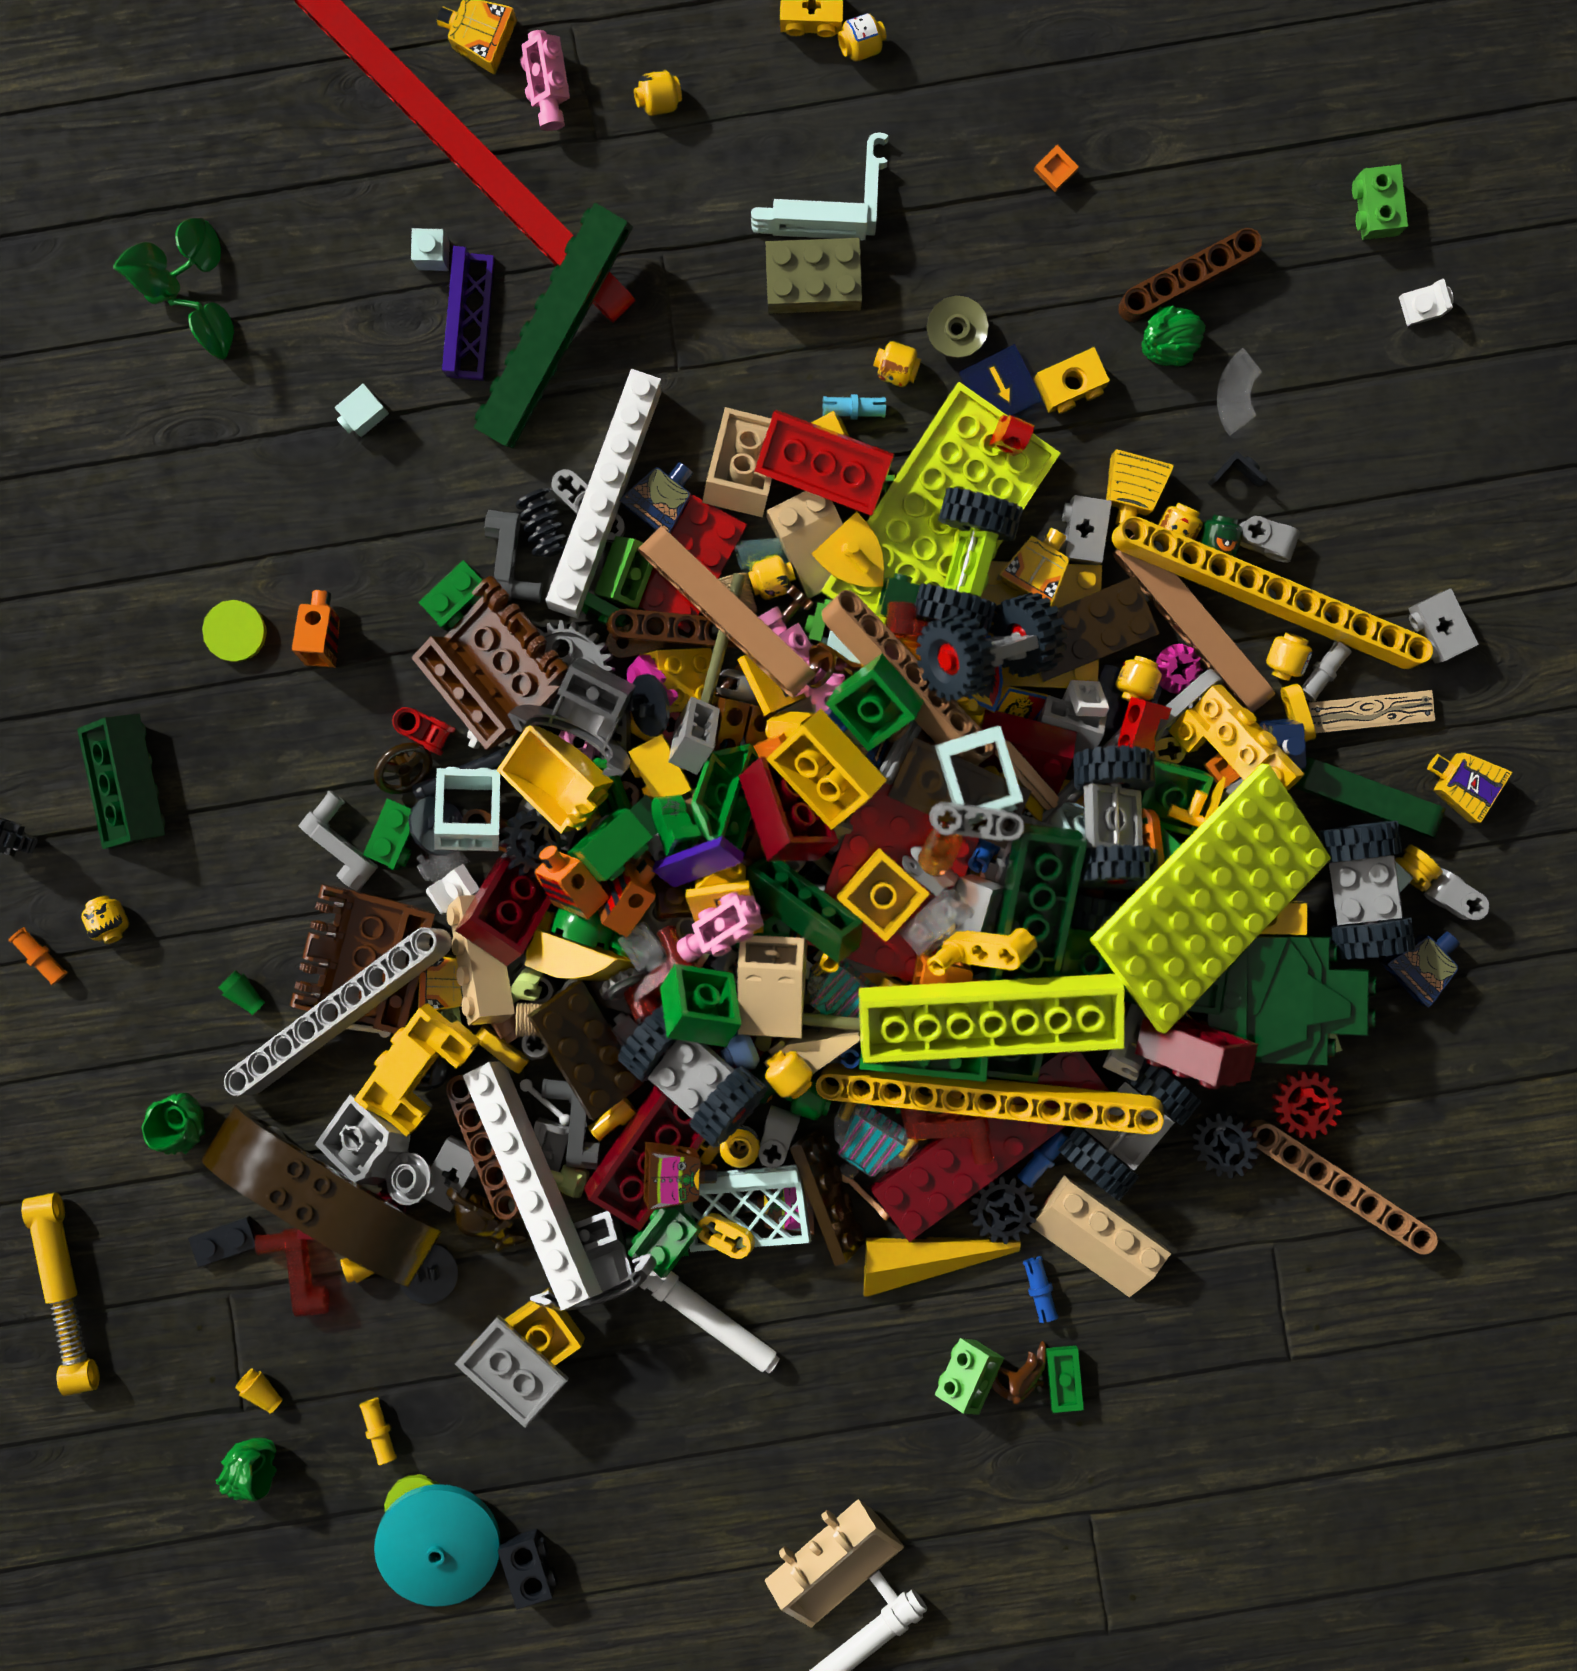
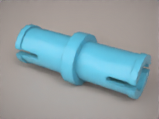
(855, 406)

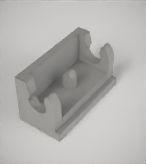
(1125, 1060)
(552, 1140)

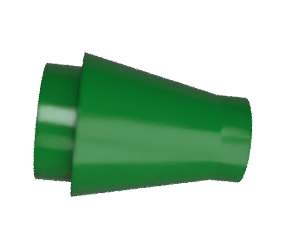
(241, 992)

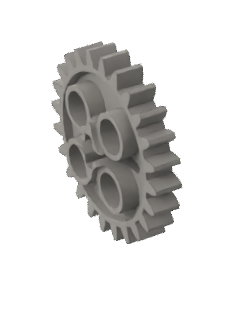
(579, 644)

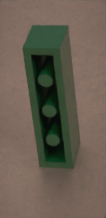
(805, 908)

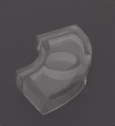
(1234, 391)

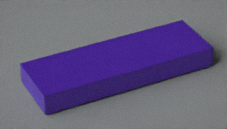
(698, 862)

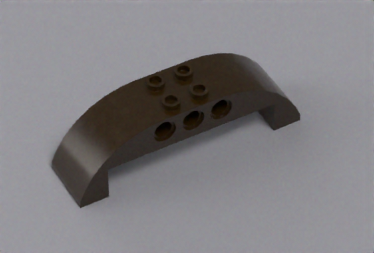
(318, 1199)

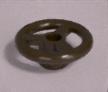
(401, 763)

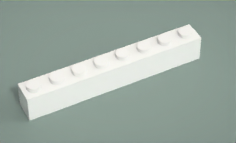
(603, 494)
(532, 1184)

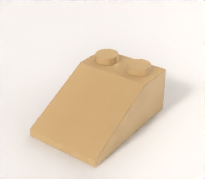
(731, 473)
(801, 528)
(817, 1047)

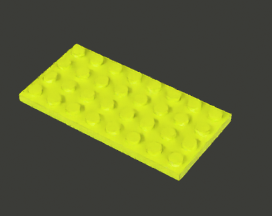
(953, 456)
(1211, 898)

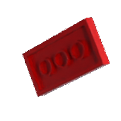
(824, 462)
(711, 539)

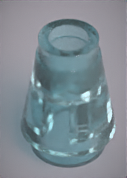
(755, 550)

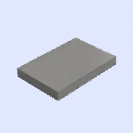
(511, 1371)

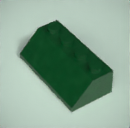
(121, 780)

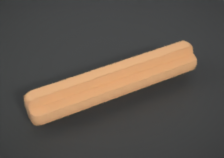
(1031, 779)

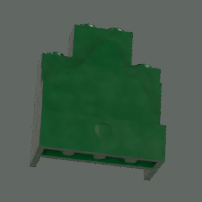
(1293, 1000)

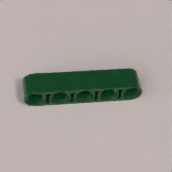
(1370, 798)

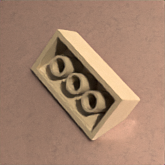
(1099, 1237)

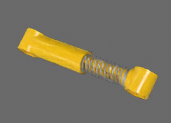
(45, 1220)

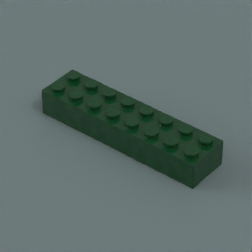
(1041, 899)

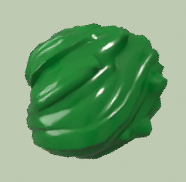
(1172, 336)
(173, 1124)
(248, 1470)

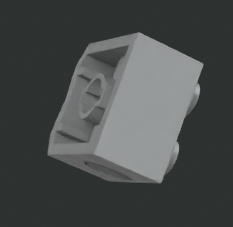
(375, 1152)

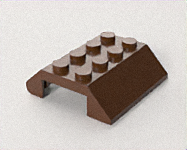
(492, 665)
(360, 934)

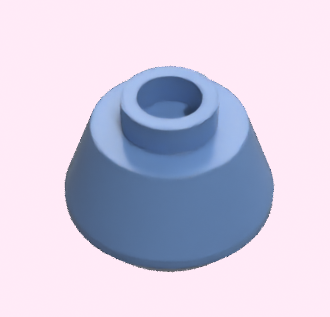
(741, 1052)

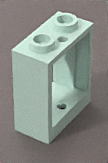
(972, 741)
(466, 835)

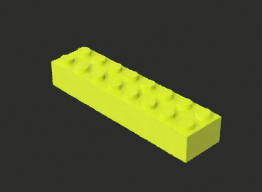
(991, 1018)

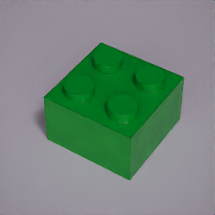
(875, 702)
(1175, 786)
(612, 845)
(700, 1005)

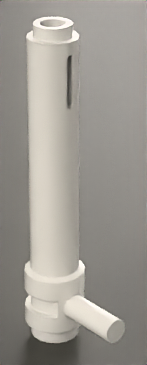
(712, 1320)
(891, 1622)

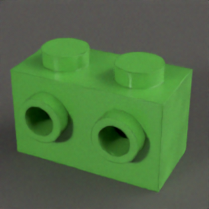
(1380, 202)
(624, 573)
(969, 1376)

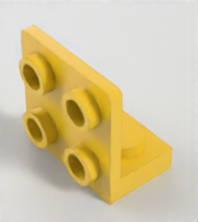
(684, 672)

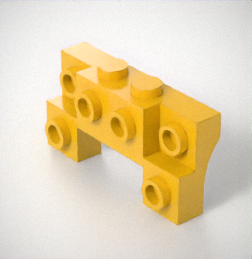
(1234, 735)
(406, 1063)

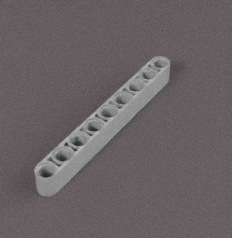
(349, 1008)

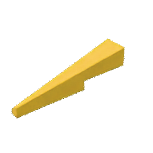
(898, 1262)

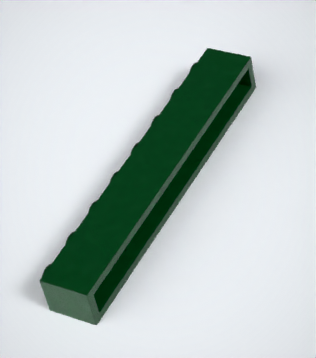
(553, 325)

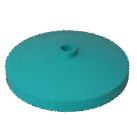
(437, 1545)

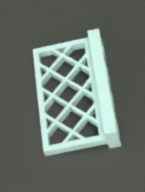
(751, 1180)

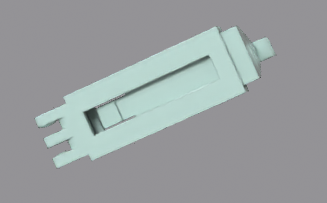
(823, 218)

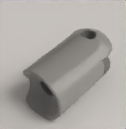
(743, 691)
(931, 883)

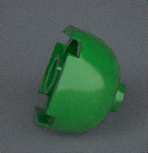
(582, 930)

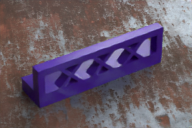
(456, 314)

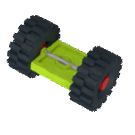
(982, 522)

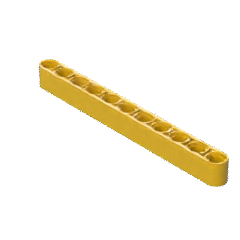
(1286, 592)
(1002, 1108)

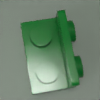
(452, 596)
(391, 836)
(665, 1238)

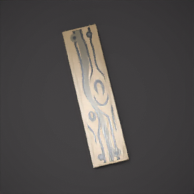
(1372, 711)

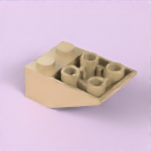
(772, 986)

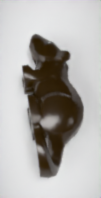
(478, 1220)

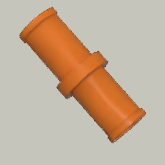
(37, 956)

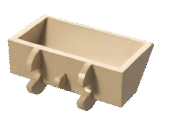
(832, 1563)

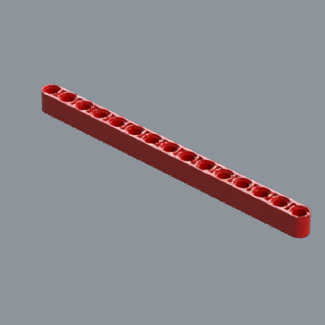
(455, 141)

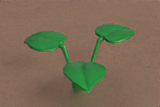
(146, 270)

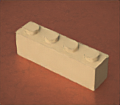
(481, 976)

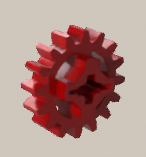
(1303, 1092)

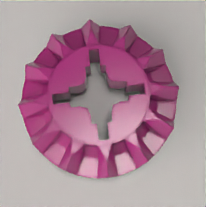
(1167, 664)

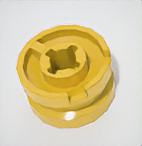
(1420, 867)

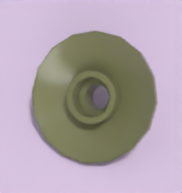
(961, 312)

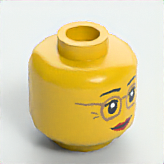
(1138, 679)

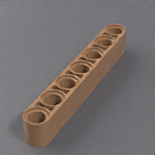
(727, 612)
(1199, 631)
(868, 638)
(1353, 1194)

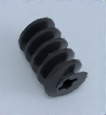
(541, 523)

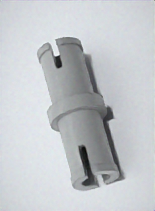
(1325, 670)

